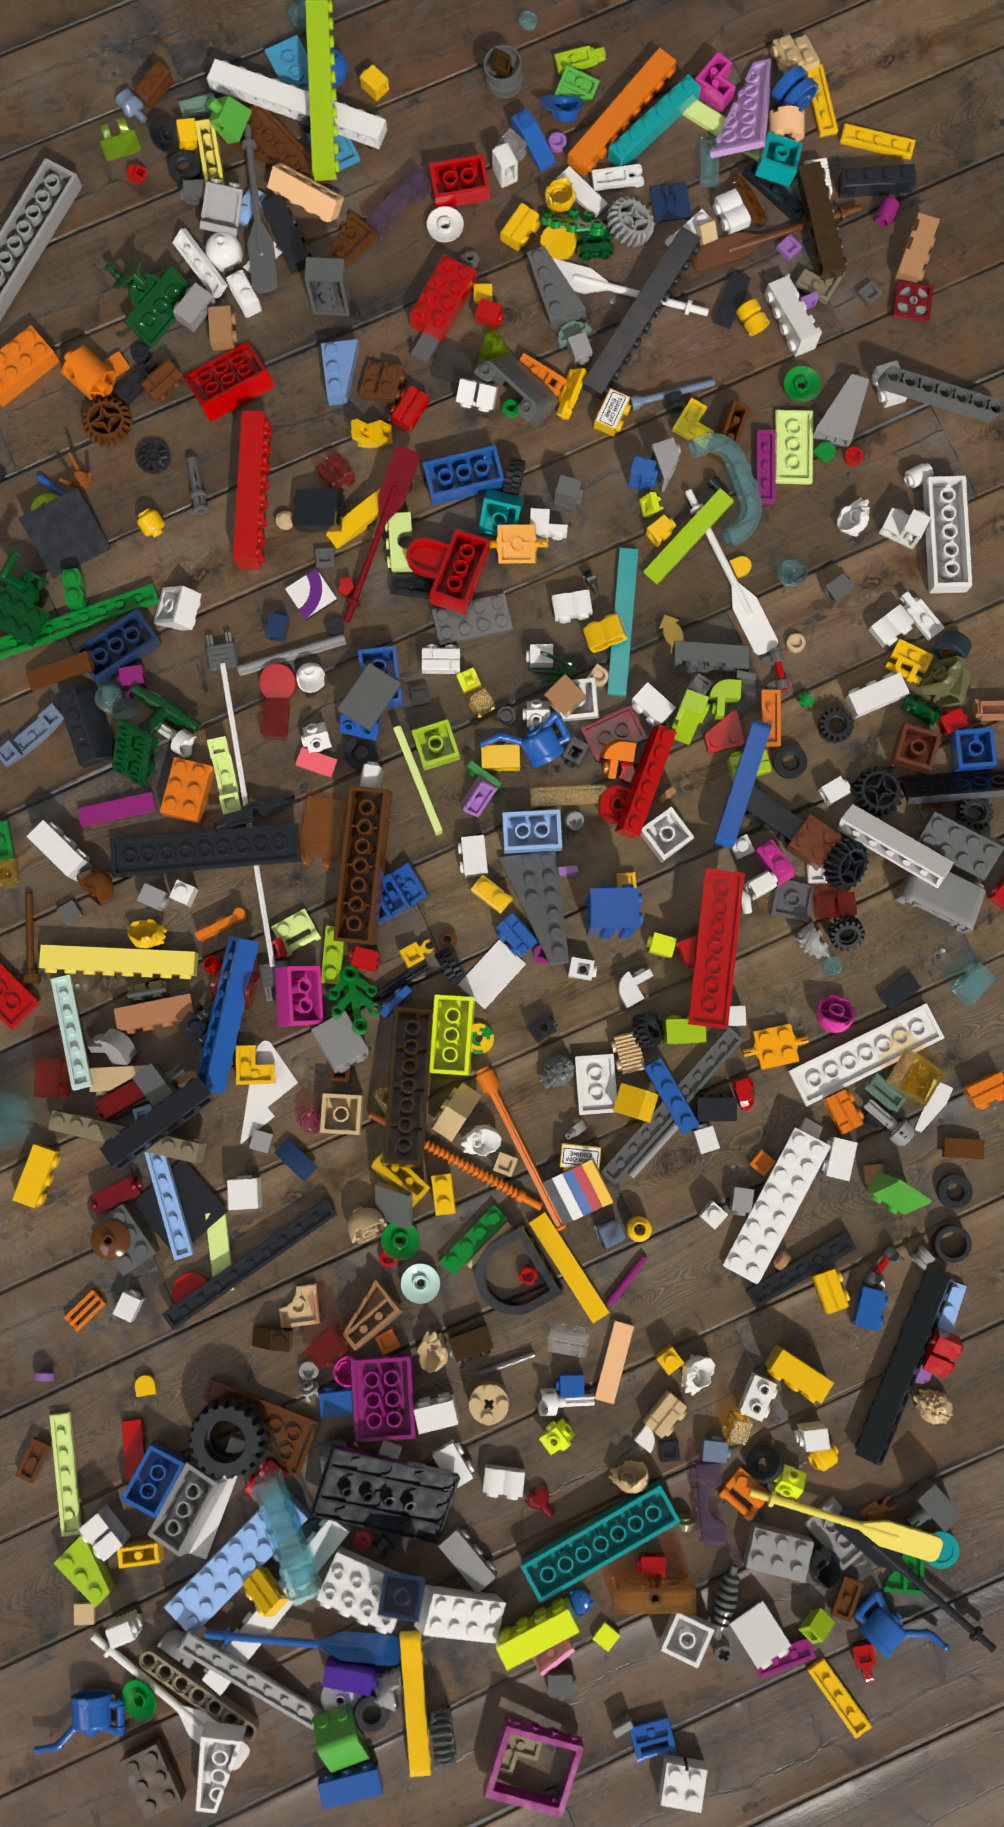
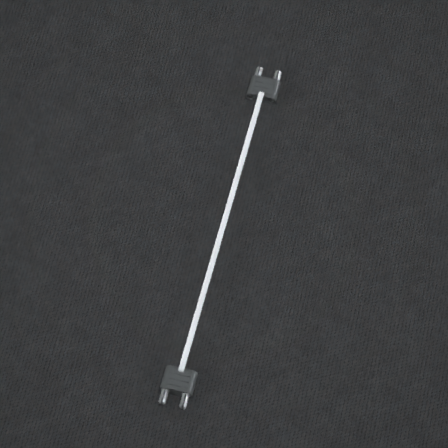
(222, 658)

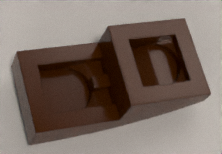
(962, 1148)

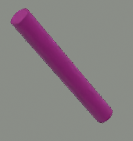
(626, 1280)

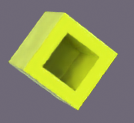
(661, 945)

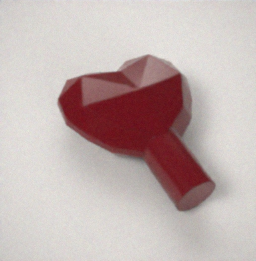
(539, 1500)

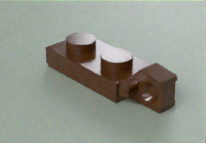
(749, 200)

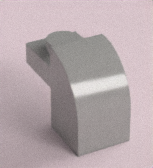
(116, 1046)

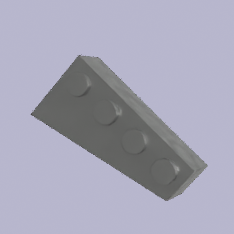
(555, 291)
(708, 657)

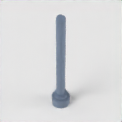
(638, 401)

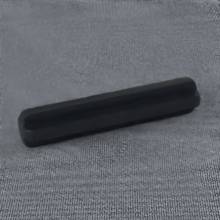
(402, 979)

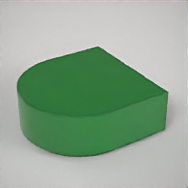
(825, 452)

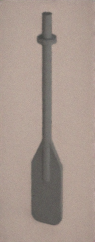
(260, 242)

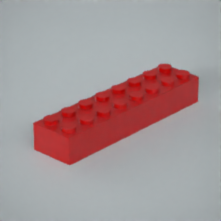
(251, 490)

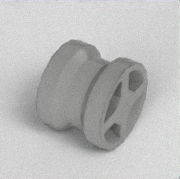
(922, 1258)

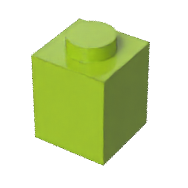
(817, 1625)

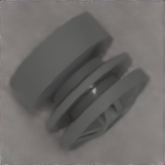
(502, 86)

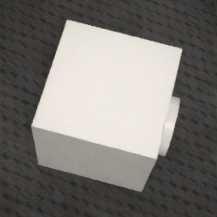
(244, 1193)

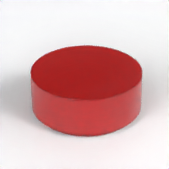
(853, 456)

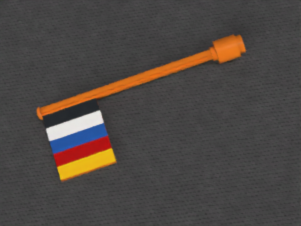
(565, 1195)

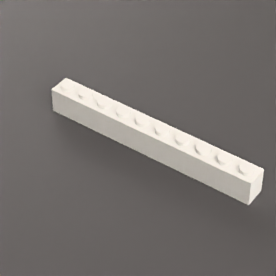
(292, 101)
(321, 1546)

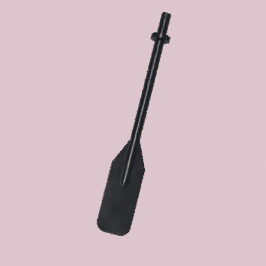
(893, 1561)

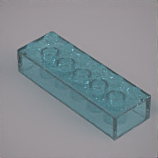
(287, 1537)

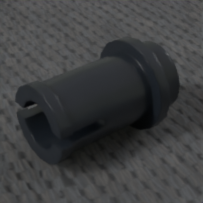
(716, 484)

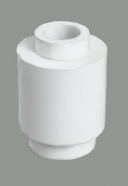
(918, 475)

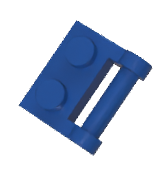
(649, 1733)

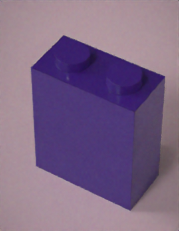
(350, 1677)

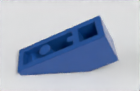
(536, 145)

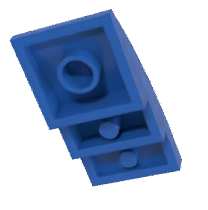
(400, 892)

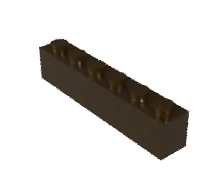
(820, 220)

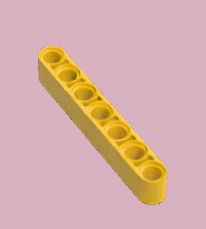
(415, 1703)

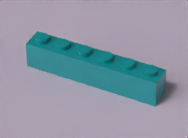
(654, 122)

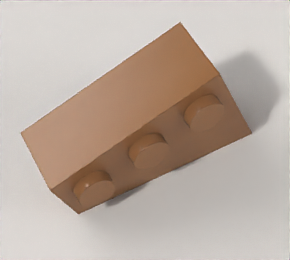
(373, 1315)

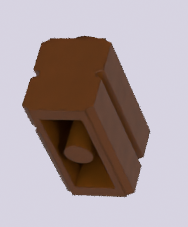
(154, 85)
(161, 380)

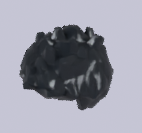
(825, 1567)

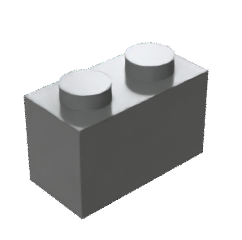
(568, 493)

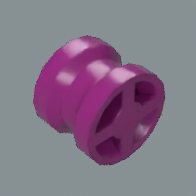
(541, 959)

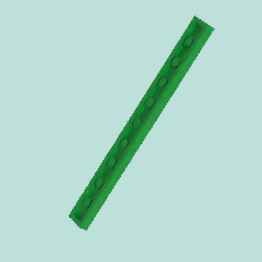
(84, 619)

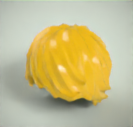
(560, 195)

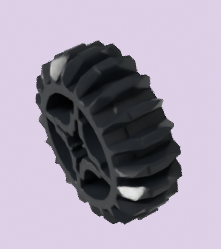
(882, 776)
(845, 864)

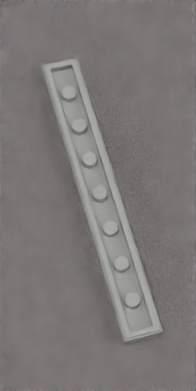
(249, 1678)

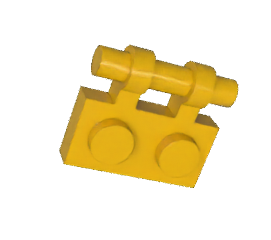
(910, 656)

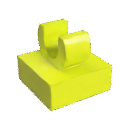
(650, 504)
(468, 680)

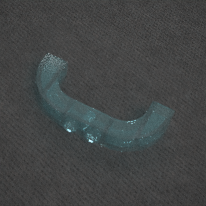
(742, 480)

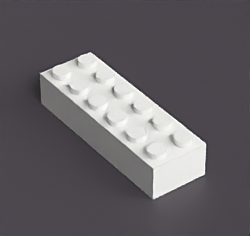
(947, 534)

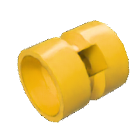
(751, 315)

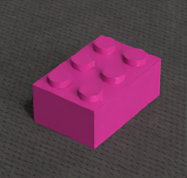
(299, 996)

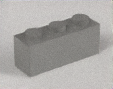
(467, 1558)

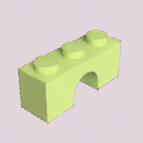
(398, 527)

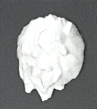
(854, 517)
(481, 1140)
(697, 1373)

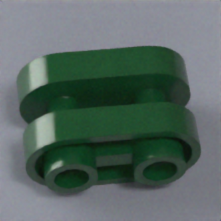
(594, 247)

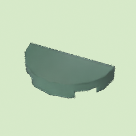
(570, 329)

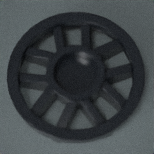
(153, 456)

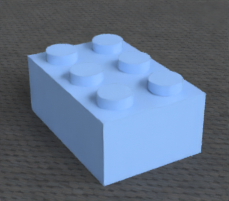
(532, 831)

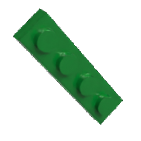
(473, 1240)

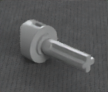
(888, 1121)

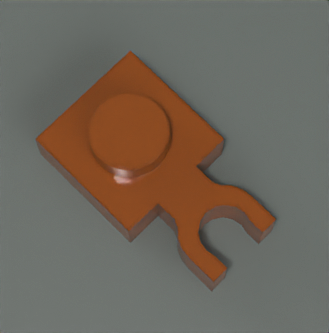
(875, 1511)

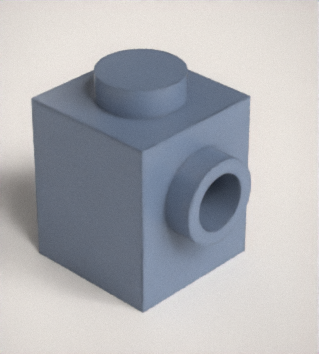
(715, 1449)

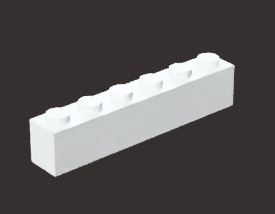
(895, 846)

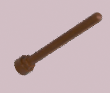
(30, 975)

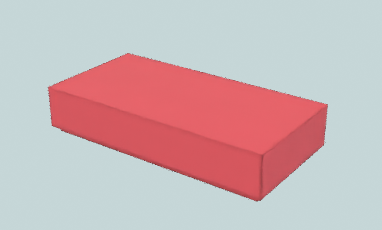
(316, 762)

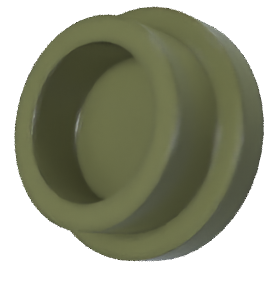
(686, 1524)

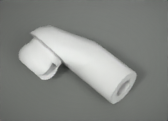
(746, 903)

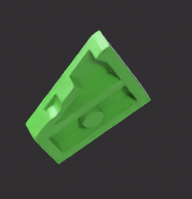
(577, 84)

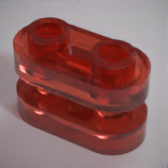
(335, 463)

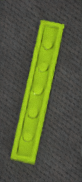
(688, 536)

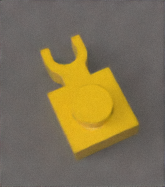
(414, 954)

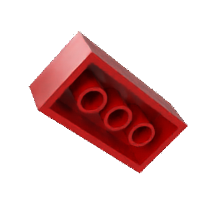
(443, 298)

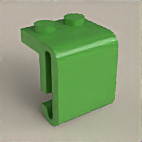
(339, 1739)

